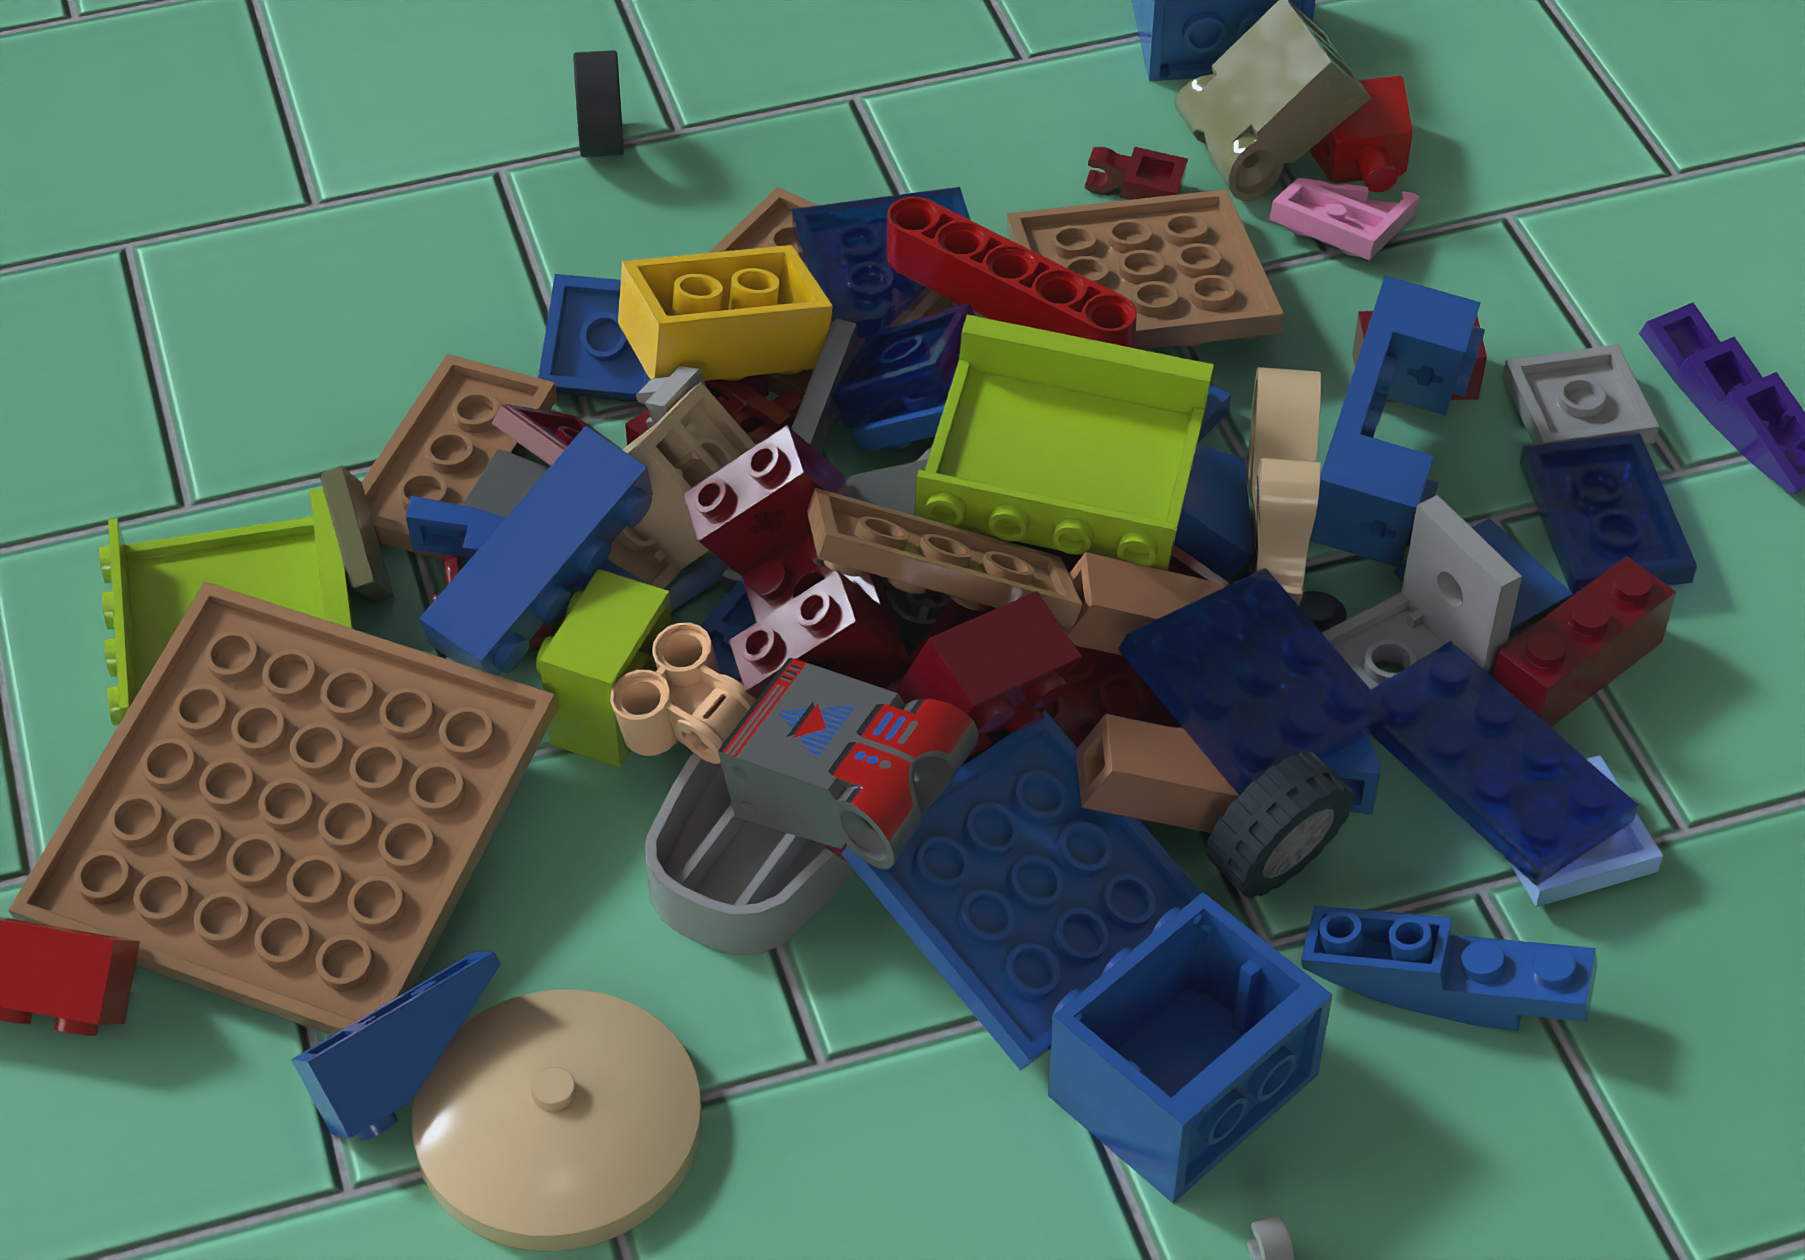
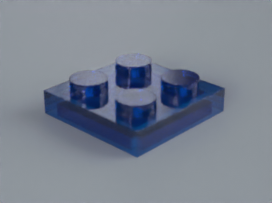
(903, 362)

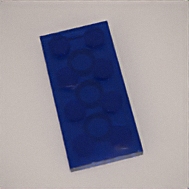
(1498, 764)

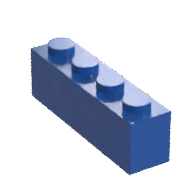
(539, 555)

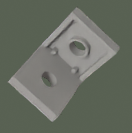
(1450, 592)

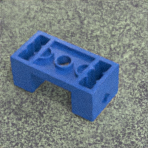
(1413, 353)

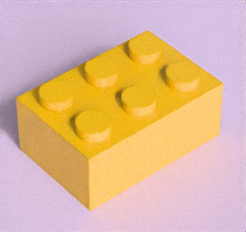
(724, 313)

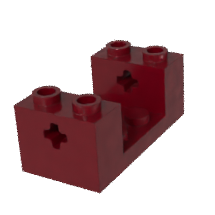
(803, 610)

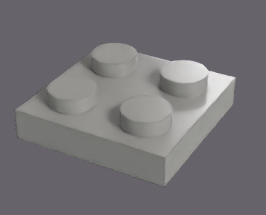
(1579, 396)

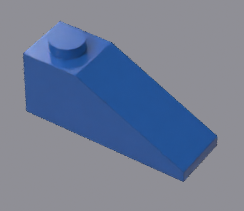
(389, 1053)

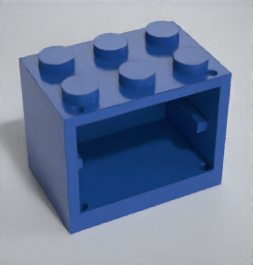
(1186, 1044)

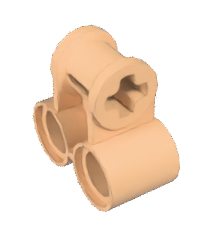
(685, 702)

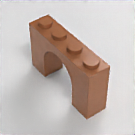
(1127, 762)

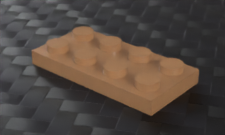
(447, 442)
(936, 556)

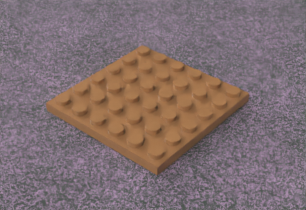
(289, 810)

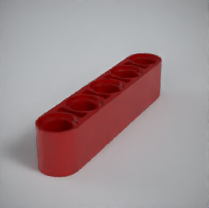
(1001, 276)

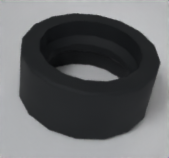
(598, 103)

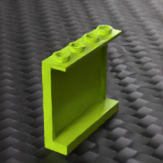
(1065, 443)
(157, 580)

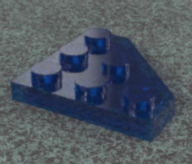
(848, 257)

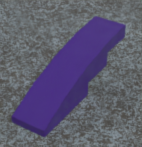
(1729, 391)

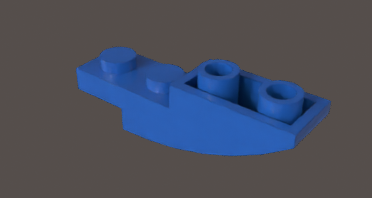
(1432, 971)

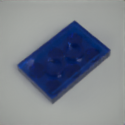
(1603, 505)

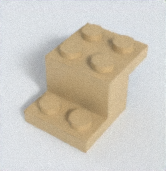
(679, 453)

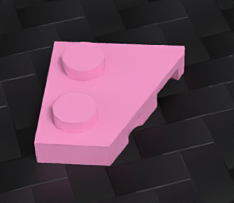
(1342, 215)

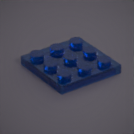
(1253, 679)

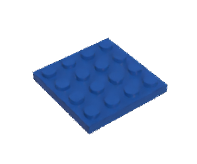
(1025, 887)

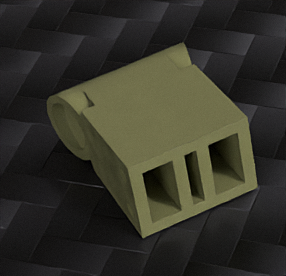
(1270, 99)

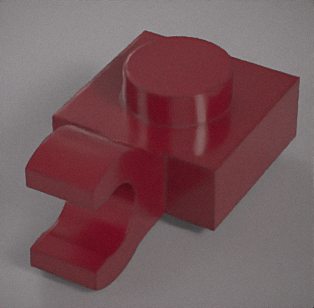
(1140, 176)

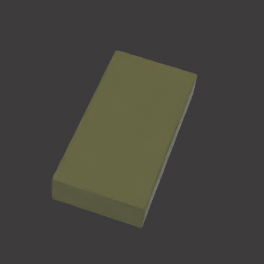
(356, 534)

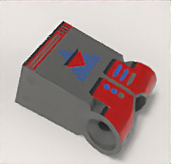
(843, 760)

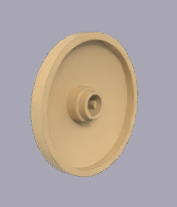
(558, 1120)

